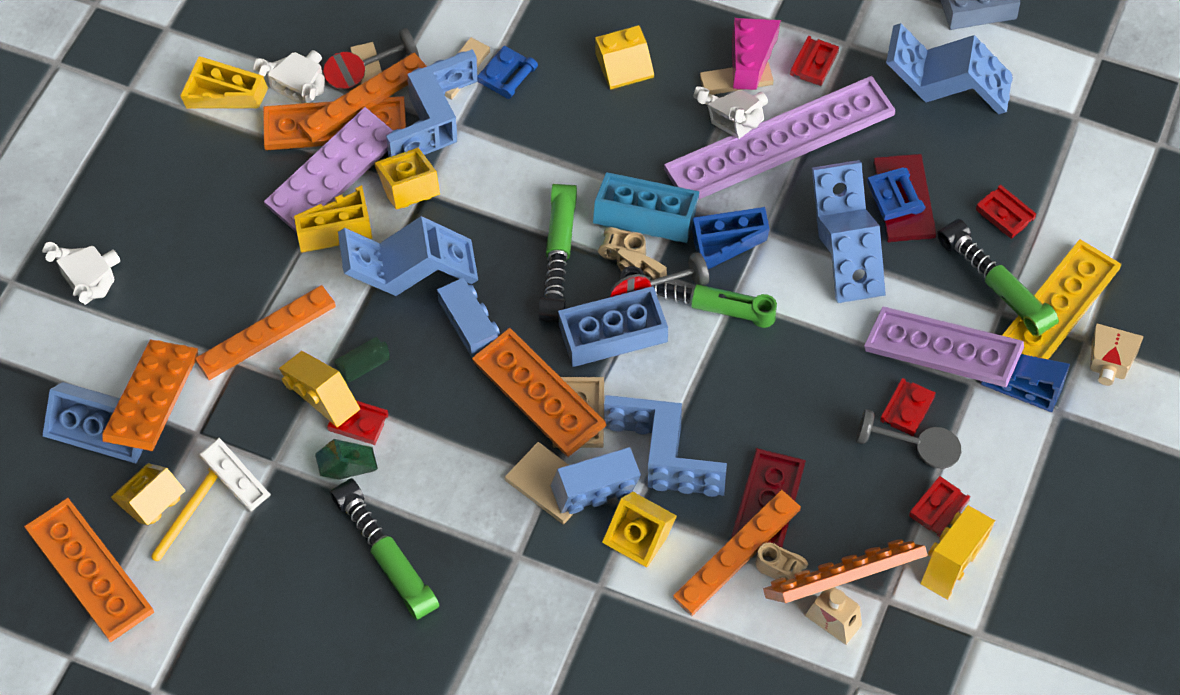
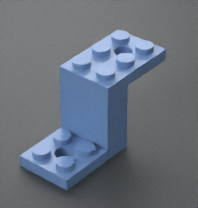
(949, 68)
(428, 98)
(848, 231)
(407, 256)
(664, 467)

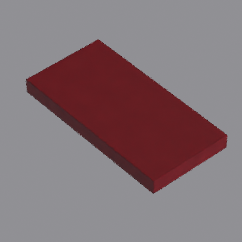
(911, 225)
(767, 477)

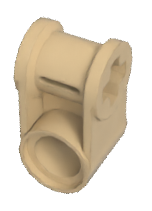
(621, 240)
(783, 562)

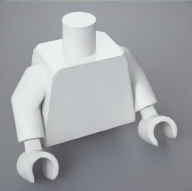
(294, 76)
(735, 112)
(84, 269)

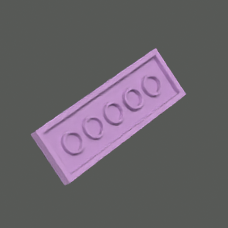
(332, 167)
(944, 346)

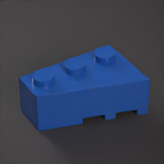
(729, 234)
(1035, 381)

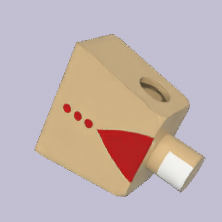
(1113, 353)
(834, 612)

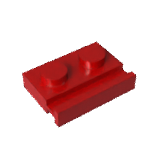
(814, 60)
(1005, 211)
(908, 407)
(363, 425)
(939, 506)

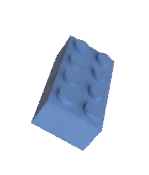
(613, 326)

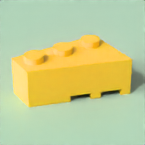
(222, 86)
(320, 225)
(320, 387)
(956, 550)

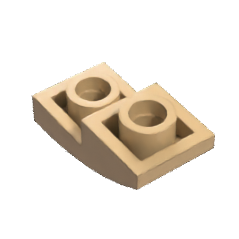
(648, 265)

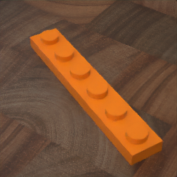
(365, 95)
(265, 332)
(736, 553)

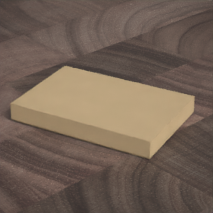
(592, 392)
(534, 476)

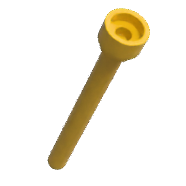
(184, 515)

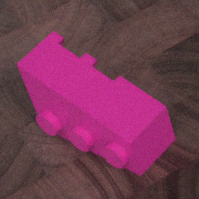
(751, 49)

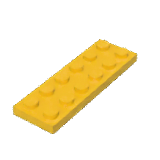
(1070, 293)

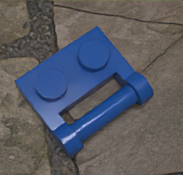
(502, 67)
(889, 197)

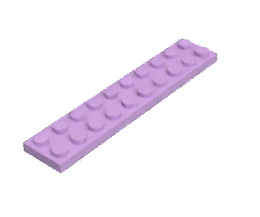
(781, 138)

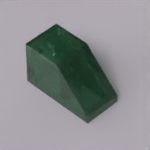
(345, 459)

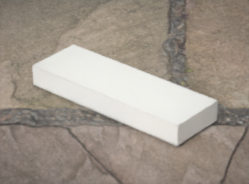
(234, 475)

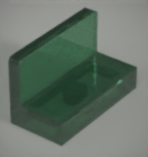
(362, 359)

